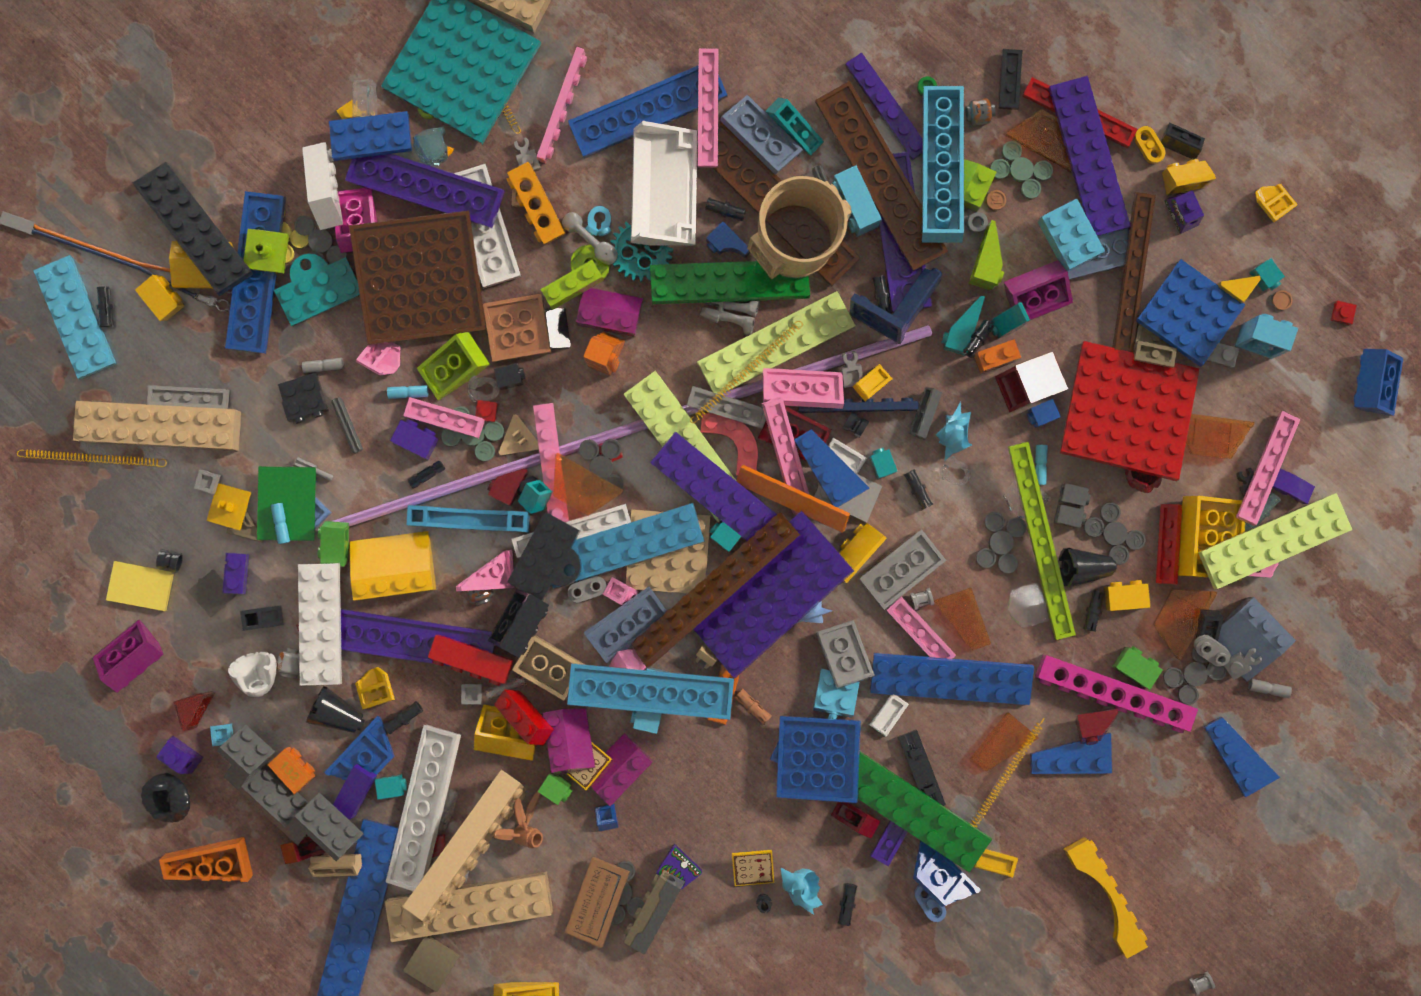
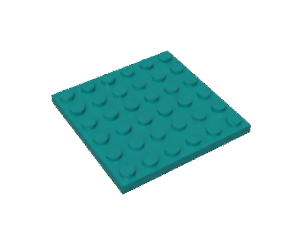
(461, 66)

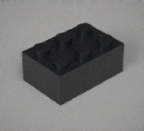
(518, 623)

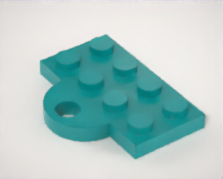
(317, 288)

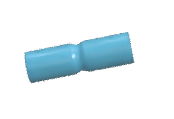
(404, 392)
(1041, 461)
(280, 525)

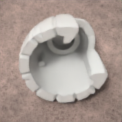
(254, 673)

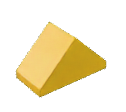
(1239, 288)

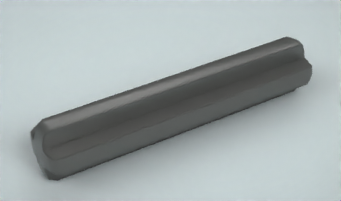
(347, 425)

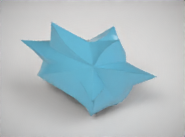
(955, 432)
(802, 888)

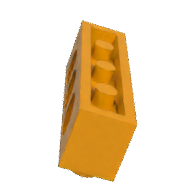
(526, 173)

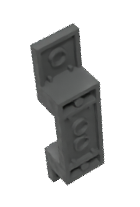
(288, 811)

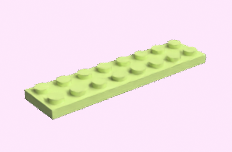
(820, 323)
(665, 416)
(1275, 541)

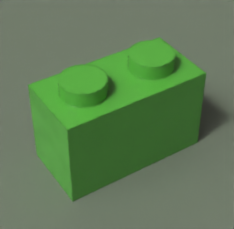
(334, 543)
(1137, 668)
(556, 788)

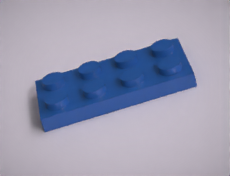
(370, 136)

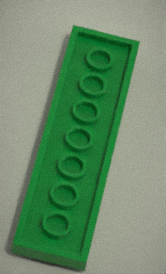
(722, 283)
(920, 814)

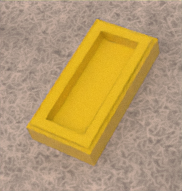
(872, 382)
(997, 863)

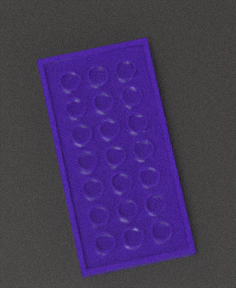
(774, 598)

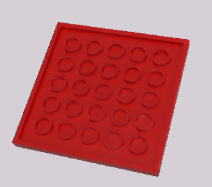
(1129, 412)

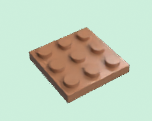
(517, 328)

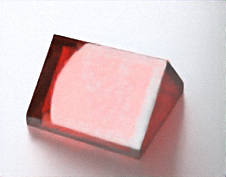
(192, 708)

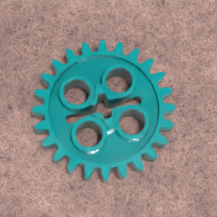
(631, 265)

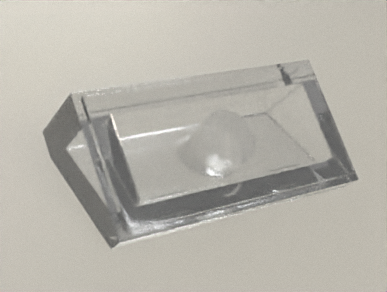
(364, 98)

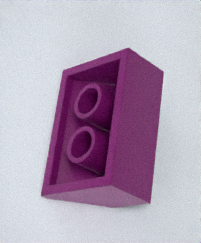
(1040, 289)
(609, 312)
(127, 656)
(570, 741)
(625, 767)

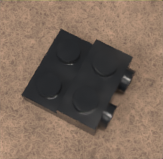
(303, 398)

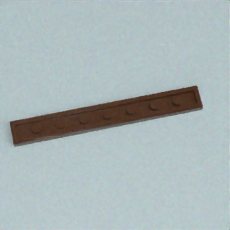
(1133, 271)

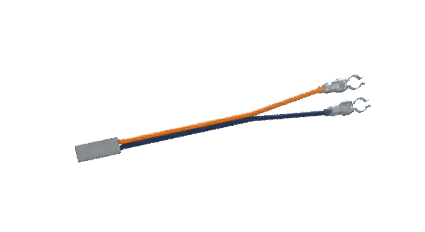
(29, 227)

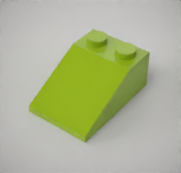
(976, 184)
(988, 262)
(453, 365)

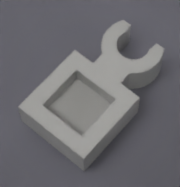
(527, 156)
(851, 372)
(1241, 664)

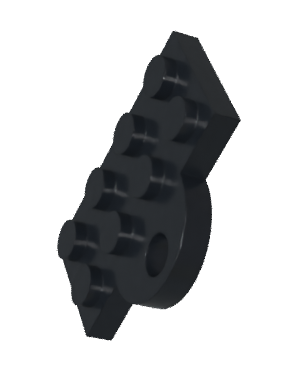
(547, 557)

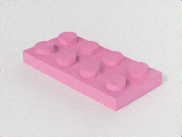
(804, 387)

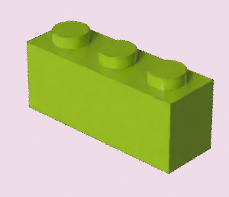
(572, 284)

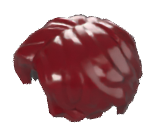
(1141, 481)

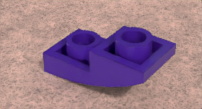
(1294, 486)

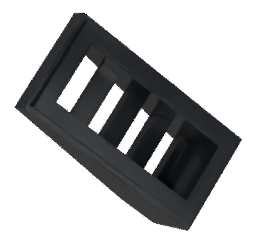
(1209, 618)

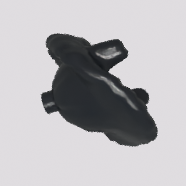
(166, 798)

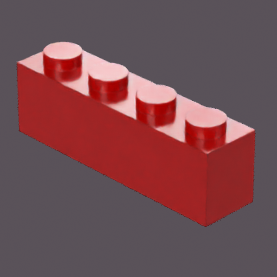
(471, 659)

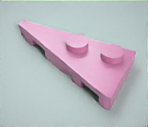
(492, 575)

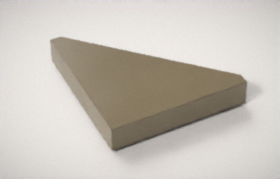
(247, 530)

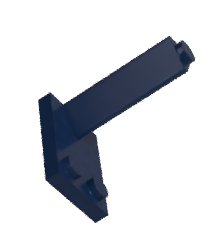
(896, 324)

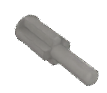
(303, 463)

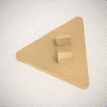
(518, 438)

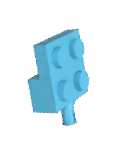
(833, 700)

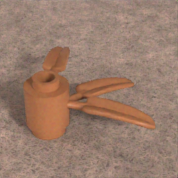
(523, 834)

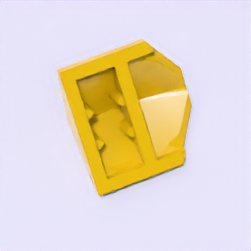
(1275, 201)
(374, 688)

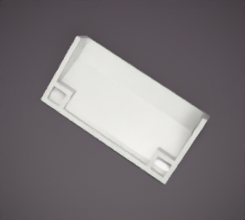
(664, 185)

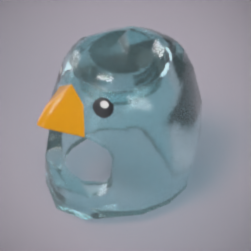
(431, 146)

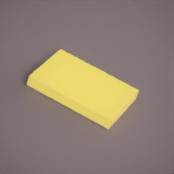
(140, 586)

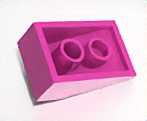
(356, 208)

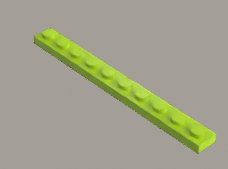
(1041, 540)

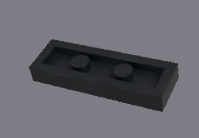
(1010, 79)

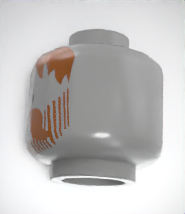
(288, 663)

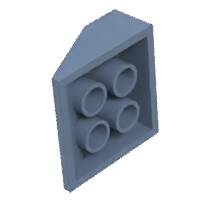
(1255, 628)

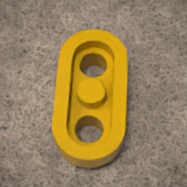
(1152, 144)

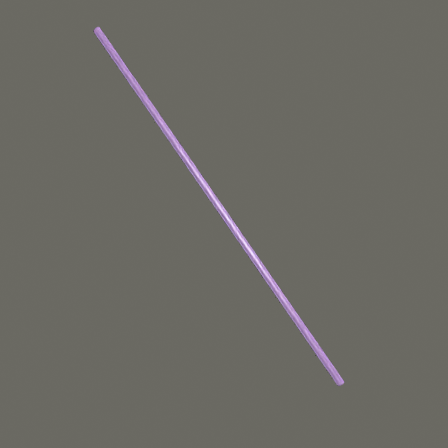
(616, 433)

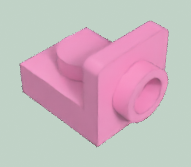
(619, 591)

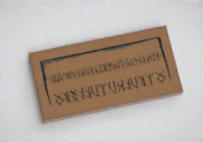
(597, 902)

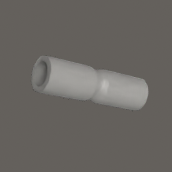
(319, 365)
(1266, 687)

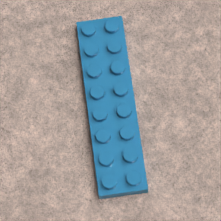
(636, 542)
(650, 691)

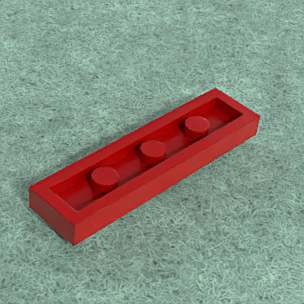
(1169, 544)

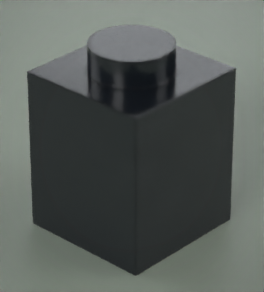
(509, 376)

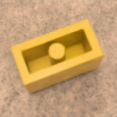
(160, 297)
(1127, 596)

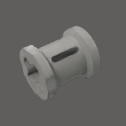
(922, 599)
(1201, 983)

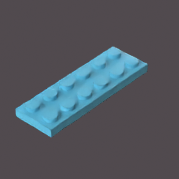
(74, 317)

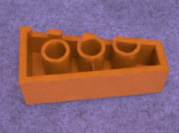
(603, 353)
(214, 861)

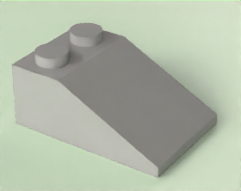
(861, 505)

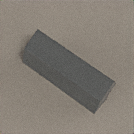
(925, 413)

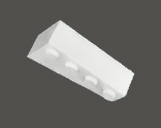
(322, 185)

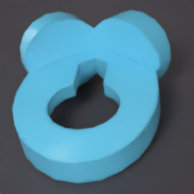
(592, 224)

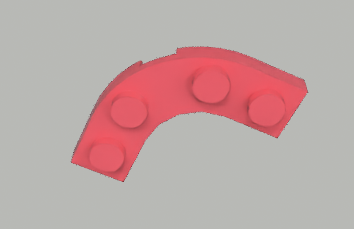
(738, 433)

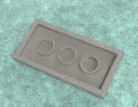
(902, 569)

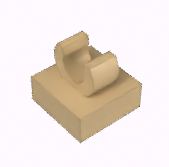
(706, 655)

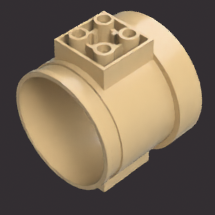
(808, 193)

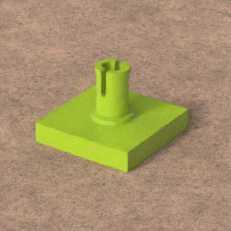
(266, 250)

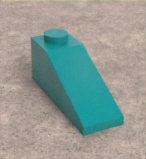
(794, 125)
(1010, 321)
(960, 333)

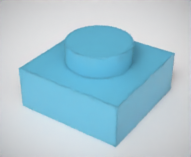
(221, 734)

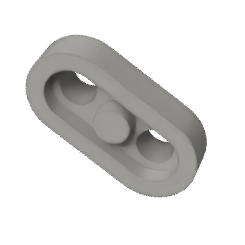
(586, 588)
(1213, 650)

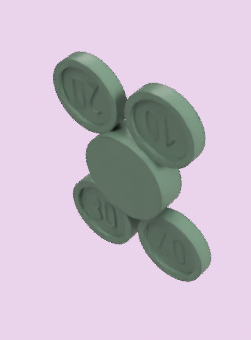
(1022, 169)
(484, 450)

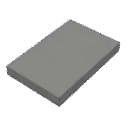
(845, 654)

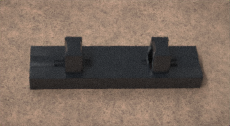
(920, 765)

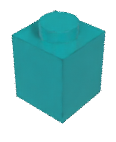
(1269, 275)
(882, 463)
(535, 496)
(724, 536)
(390, 786)

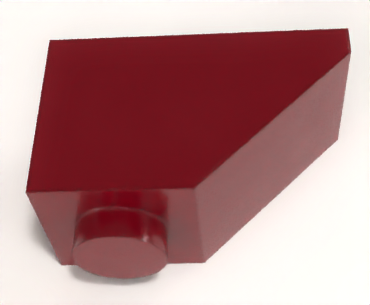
(506, 486)
(1094, 725)
(856, 818)
(295, 853)

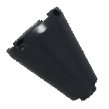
(1084, 567)
(334, 713)

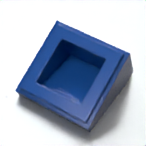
(606, 817)

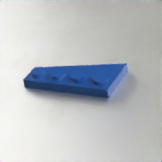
(830, 470)
(1074, 758)
(1241, 760)

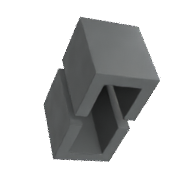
(1074, 496)

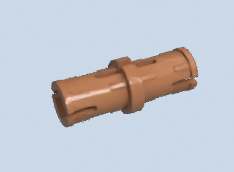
(753, 706)

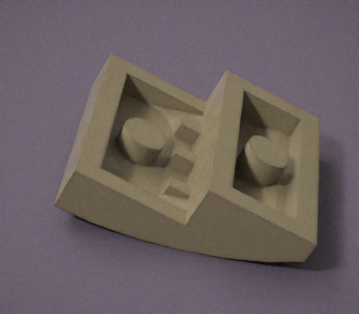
(1152, 349)
(431, 963)

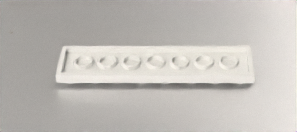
(423, 807)

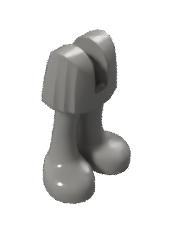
(745, 322)

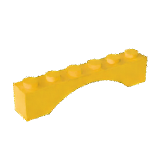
(1125, 932)

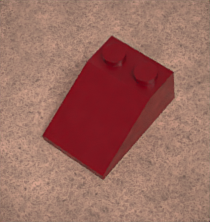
(799, 425)

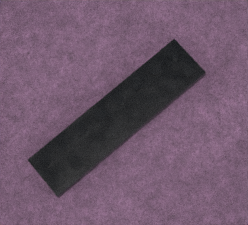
(192, 229)

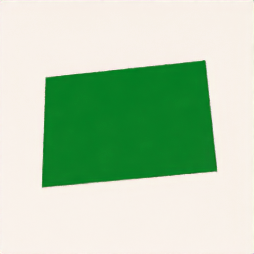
(296, 490)

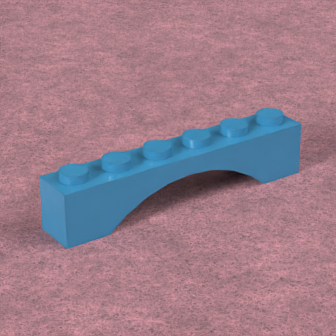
(468, 519)

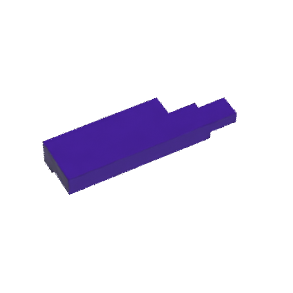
(354, 791)

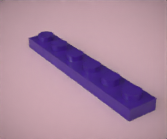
(885, 105)

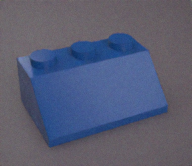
(1378, 381)

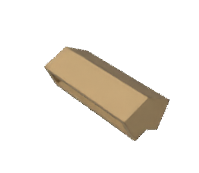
(326, 866)

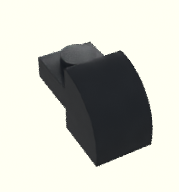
(261, 618)

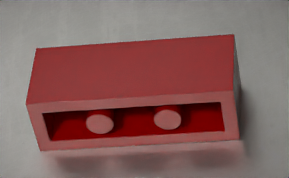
(523, 717)

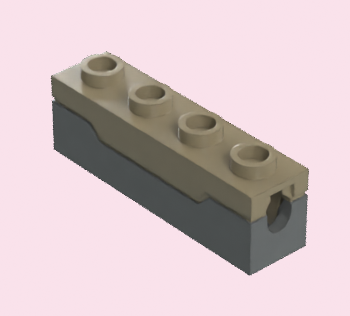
(653, 912)

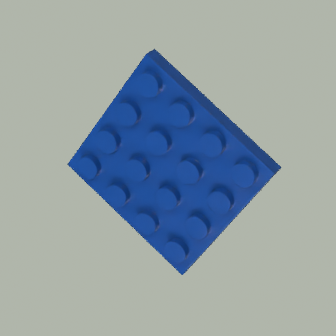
(1190, 313)
(818, 759)

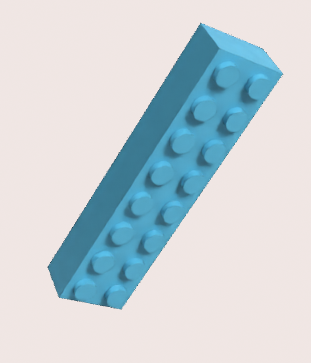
(943, 164)

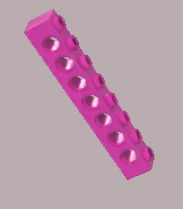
(1184, 714)

